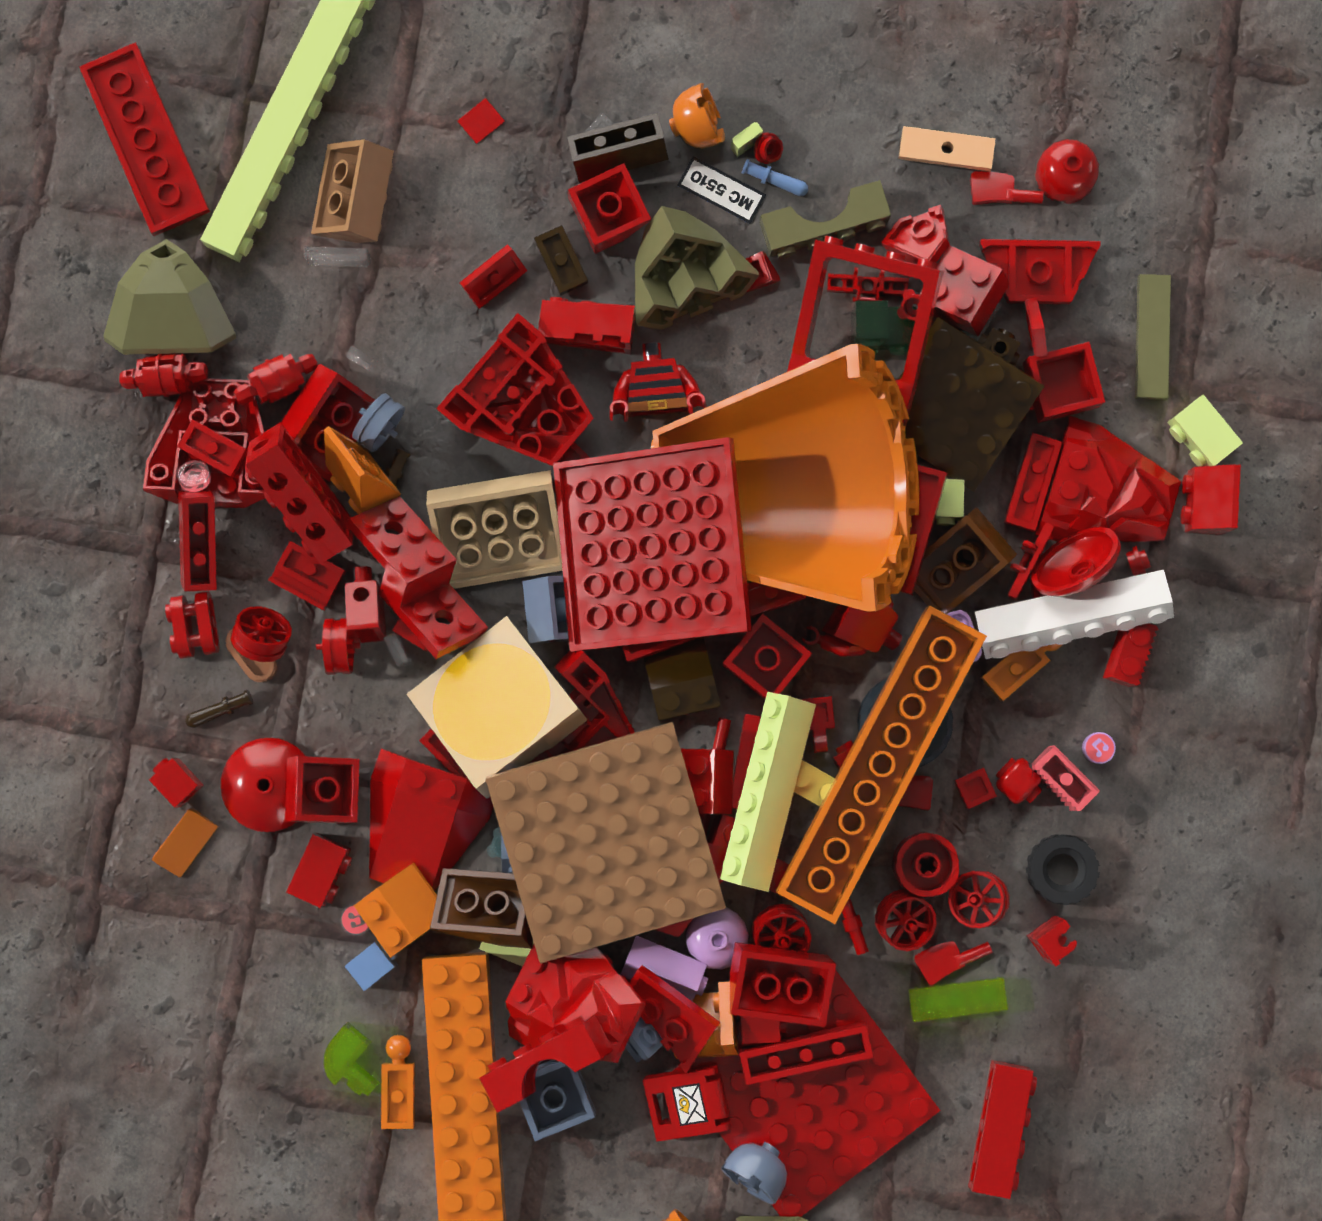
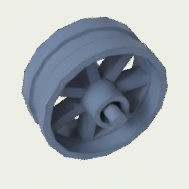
(378, 422)

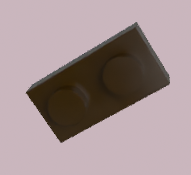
(561, 260)

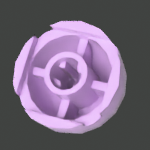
(713, 937)

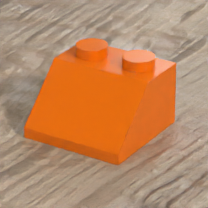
(399, 909)

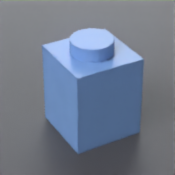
(371, 965)

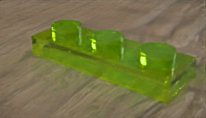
(957, 999)

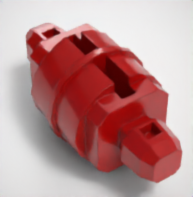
(163, 375)
(275, 379)

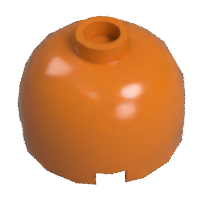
(696, 118)

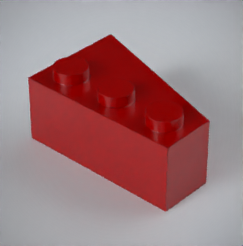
(588, 325)

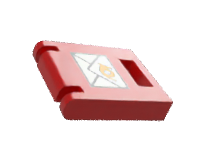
(691, 1103)

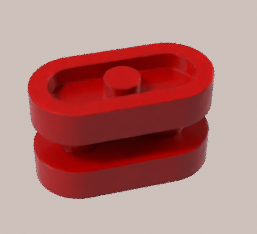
(180, 613)

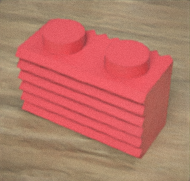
(1064, 778)

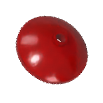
(1076, 562)
(241, 778)

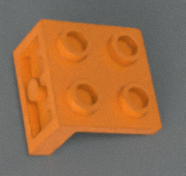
(725, 1038)

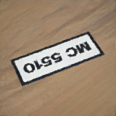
(721, 190)

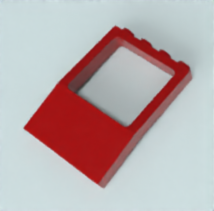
(893, 262)

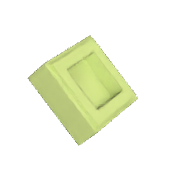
(746, 139)

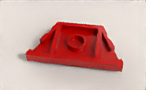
(1040, 267)

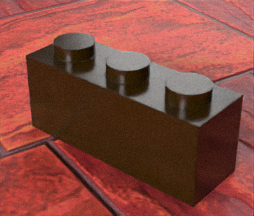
(629, 142)

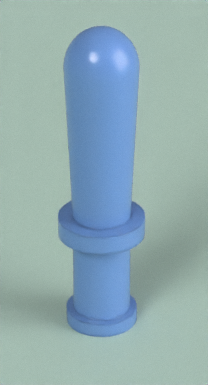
(780, 180)

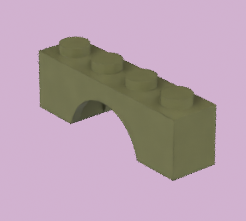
(788, 231)

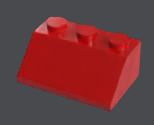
(324, 402)
(780, 984)

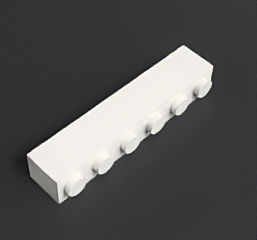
(1090, 613)

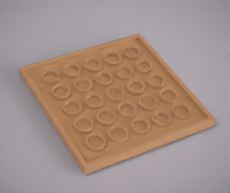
(605, 842)

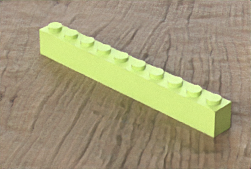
(284, 126)

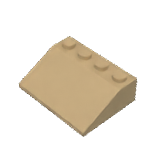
(498, 528)

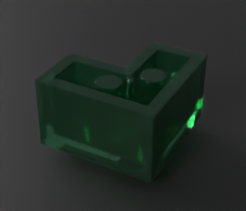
(880, 327)

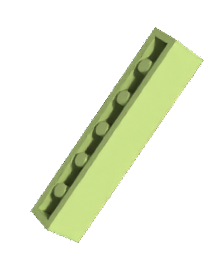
(767, 791)

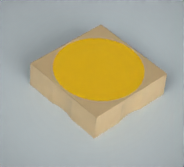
(496, 705)

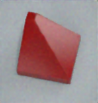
(767, 272)

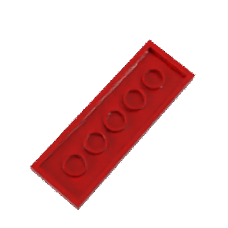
(144, 139)

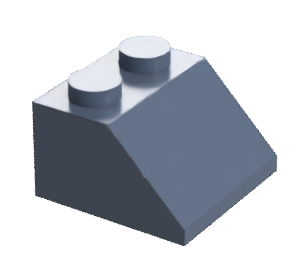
(545, 610)

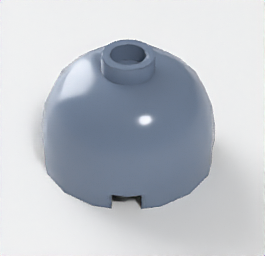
(757, 1170)

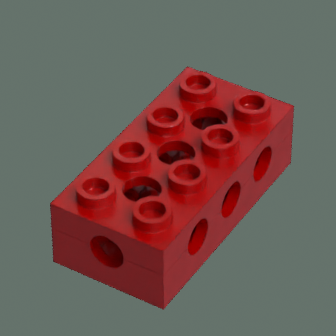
(298, 493)

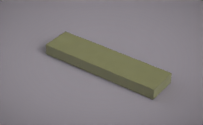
(1152, 337)

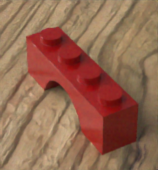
(576, 1047)

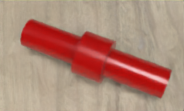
(852, 924)

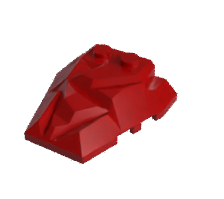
(519, 397)
(1108, 487)
(569, 987)

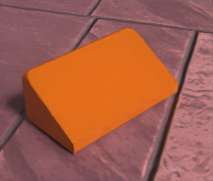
(185, 842)

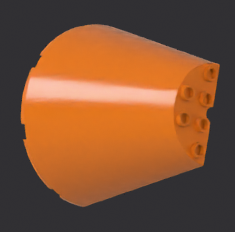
(820, 477)

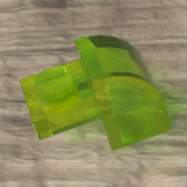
(341, 1060)

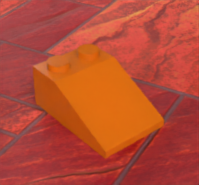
(356, 472)

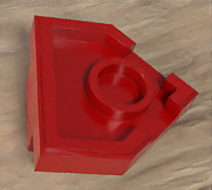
(919, 236)

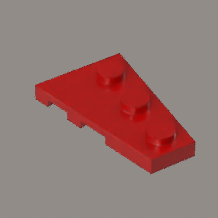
(677, 1019)

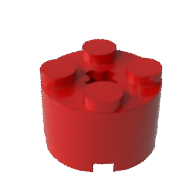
(943, 859)

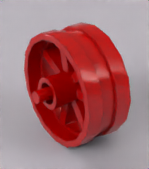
(257, 634)
(337, 647)
(978, 899)
(905, 920)
(780, 932)

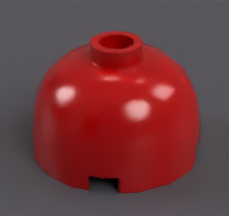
(1067, 171)

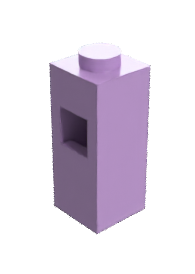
(673, 967)

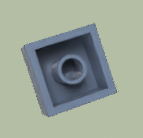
(558, 1102)

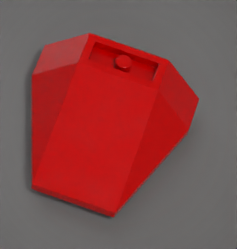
(217, 408)

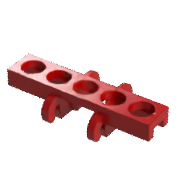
(857, 285)
(1030, 549)

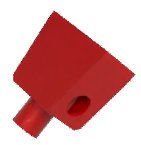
(364, 618)

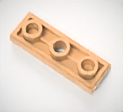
(966, 150)

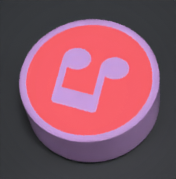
(1098, 748)

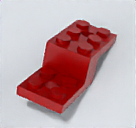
(417, 576)

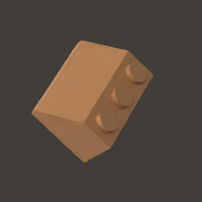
(352, 191)

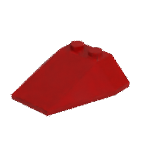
(420, 817)

